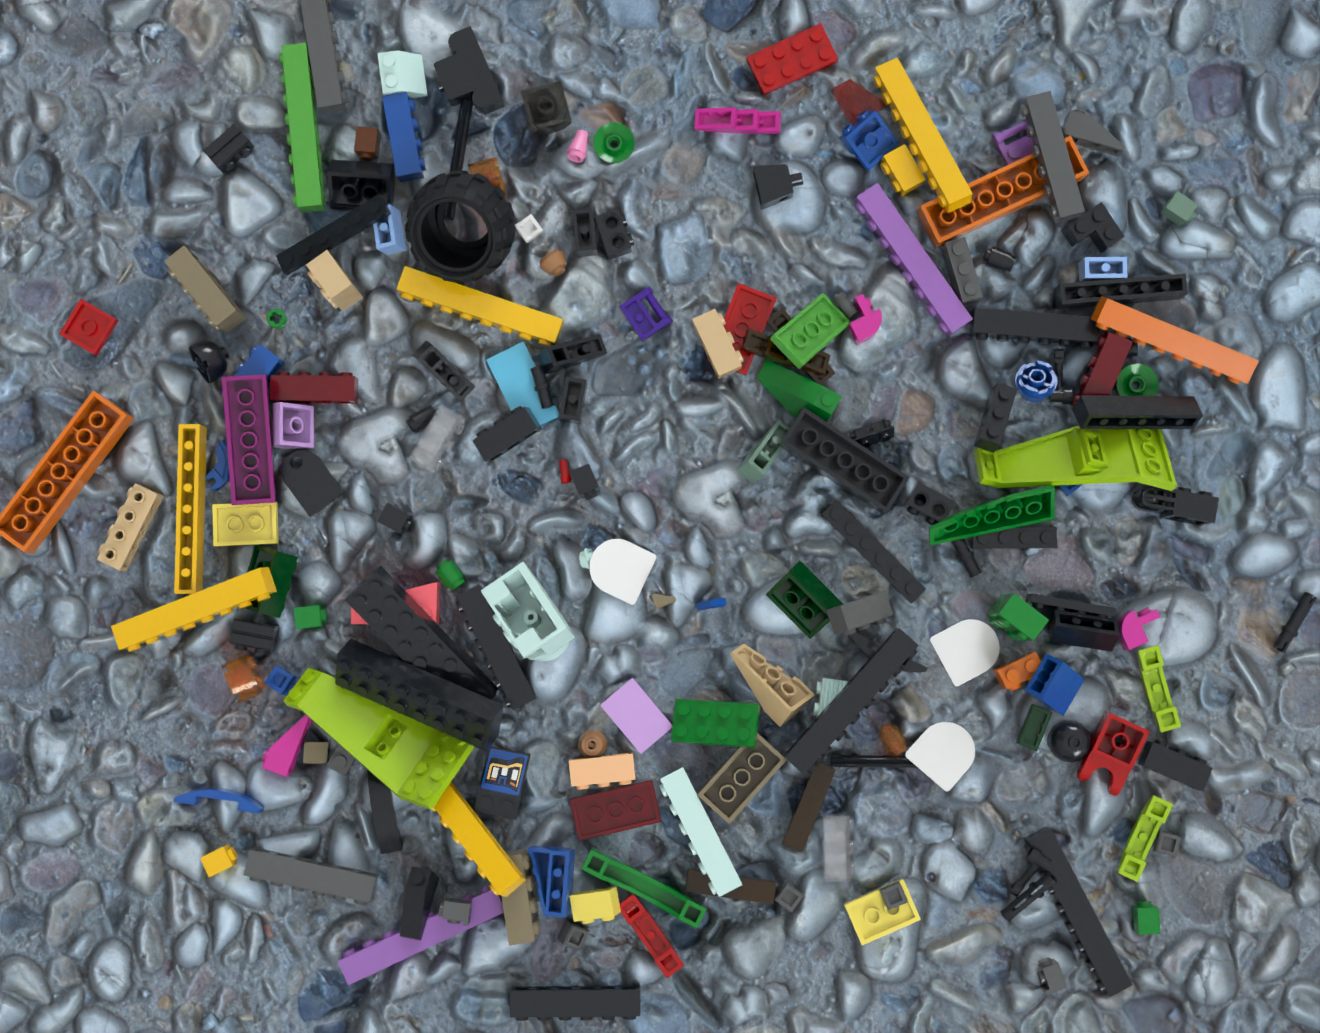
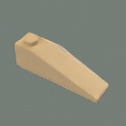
(776, 692)

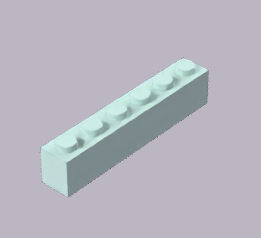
(701, 832)

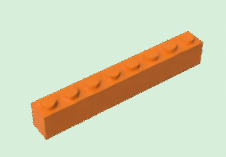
(1174, 340)

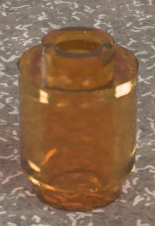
(892, 739)

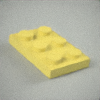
(245, 524)
(873, 919)

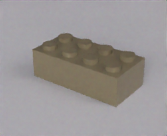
(203, 287)
(740, 778)
(520, 905)

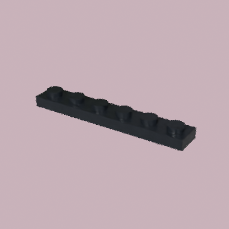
(333, 234)
(873, 551)

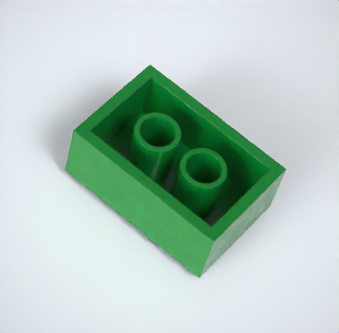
(1016, 617)

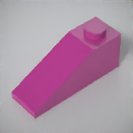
(285, 751)

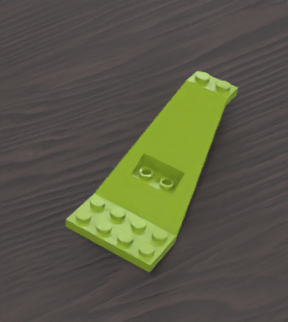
(1080, 458)
(396, 749)

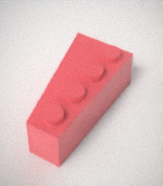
(425, 596)

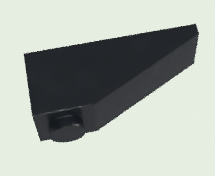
(571, 353)
(443, 370)
(417, 902)

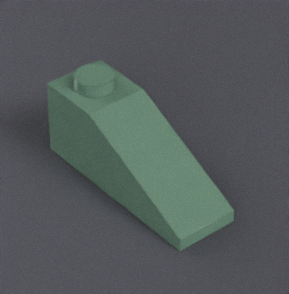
(763, 454)

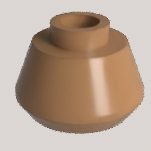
(553, 262)
(599, 746)

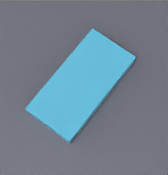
(516, 381)

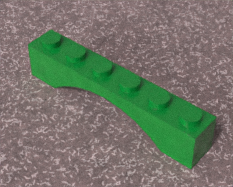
(667, 898)

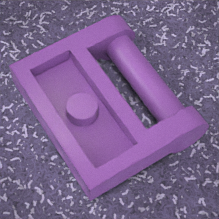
(1016, 149)

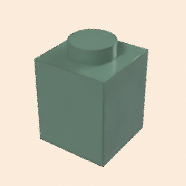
(1179, 209)

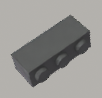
(961, 271)
(860, 613)

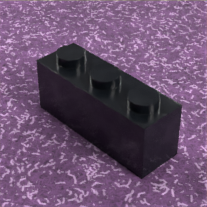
(995, 417)
(506, 433)
(1083, 630)
(1175, 765)

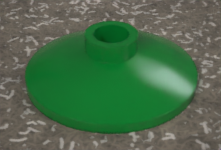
(612, 133)
(1142, 375)

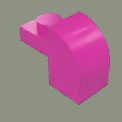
(868, 324)
(1131, 627)

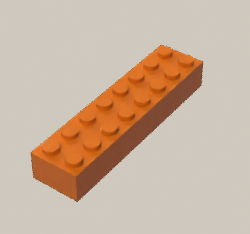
(993, 198)
(63, 472)

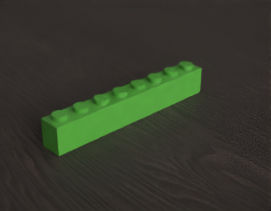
(303, 128)

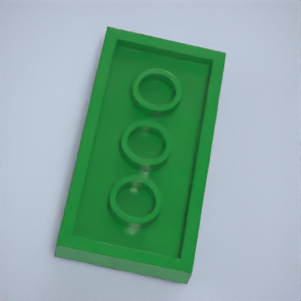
(715, 723)

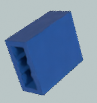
(1054, 684)

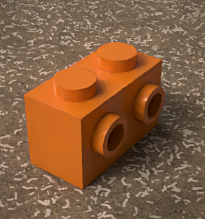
(1017, 671)

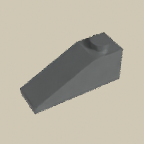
(1090, 134)

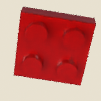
(88, 327)

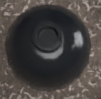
(210, 359)
(1069, 741)

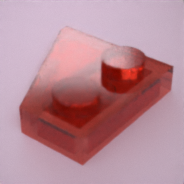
(855, 99)

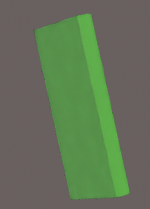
(810, 330)

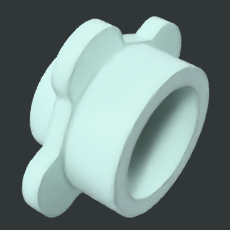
(585, 557)

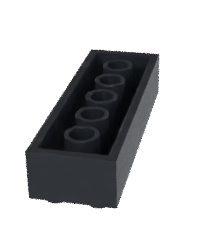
(843, 460)

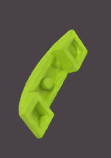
(1156, 688)
(1142, 837)

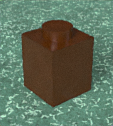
(367, 142)

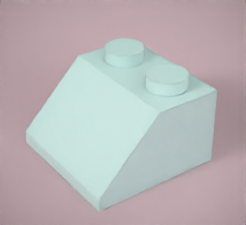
(402, 73)

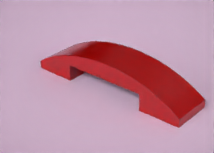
(651, 935)

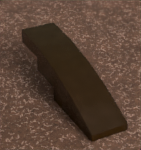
(762, 346)
(808, 807)
(751, 890)

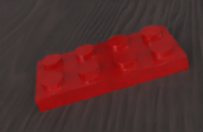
(792, 59)
(747, 311)

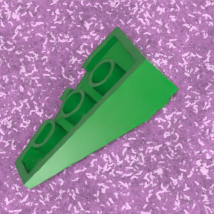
(797, 391)

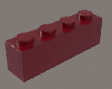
(1104, 366)
(314, 389)

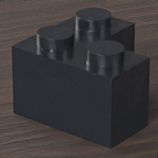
(1095, 224)

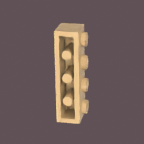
(129, 527)

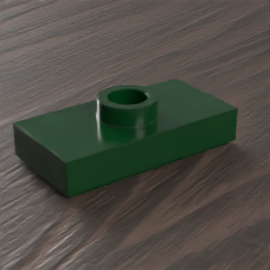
(1034, 727)

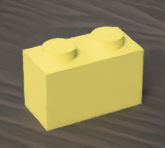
(595, 904)

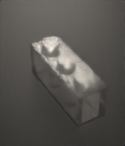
(437, 439)
(837, 847)

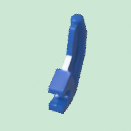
(221, 470)

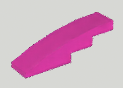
(737, 121)

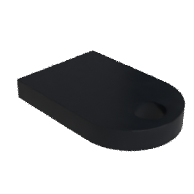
(311, 483)

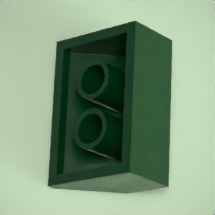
(281, 569)
(803, 599)

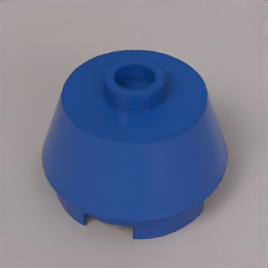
(1036, 381)

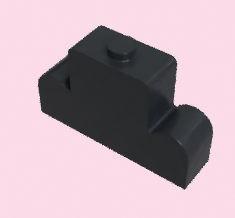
(467, 74)

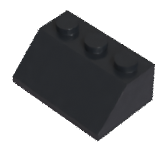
(358, 181)

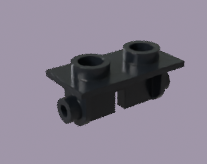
(882, 432)

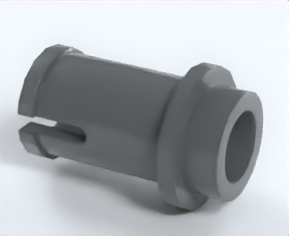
(845, 304)

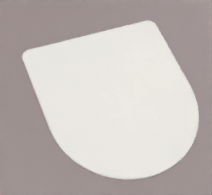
(621, 568)
(966, 649)
(943, 753)

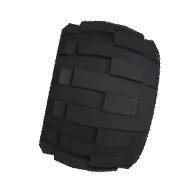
(443, 252)

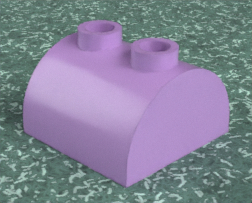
(292, 426)

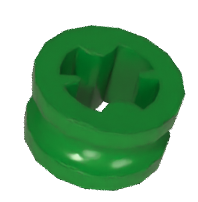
(270, 315)

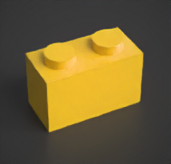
(902, 170)

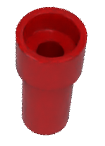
(565, 476)

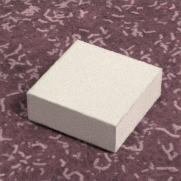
(528, 228)

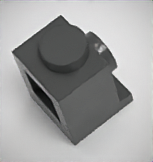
(456, 911)
(1051, 976)

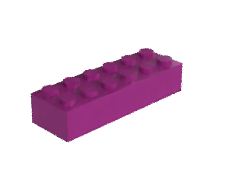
(249, 439)

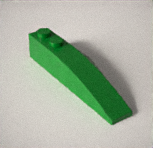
(996, 515)

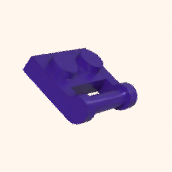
(639, 316)

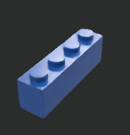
(403, 136)

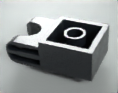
(1178, 504)

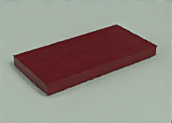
(615, 810)

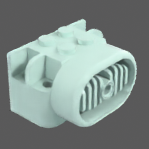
(528, 615)

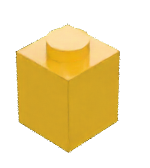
(219, 860)

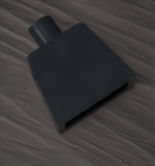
(775, 184)

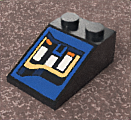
(502, 782)

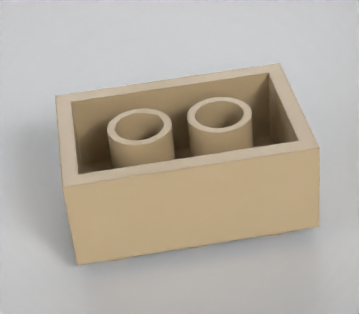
(333, 281)

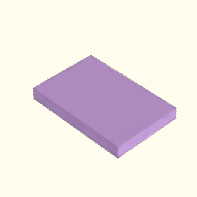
(636, 715)

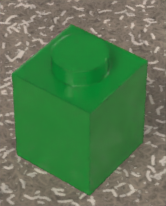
(310, 617)
(1145, 918)

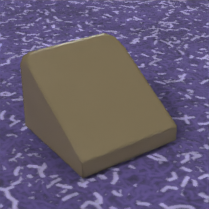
(662, 600)
(315, 752)

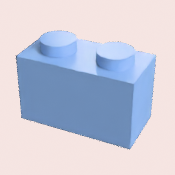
(389, 233)
(1102, 268)

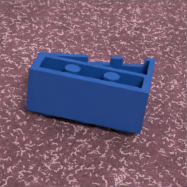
(554, 878)

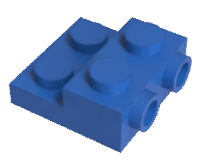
(868, 139)

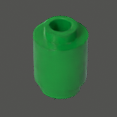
(450, 575)

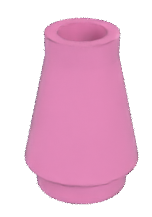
(578, 147)

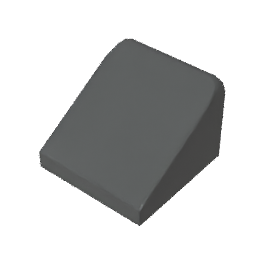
(572, 935)

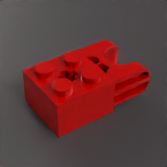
(1115, 758)

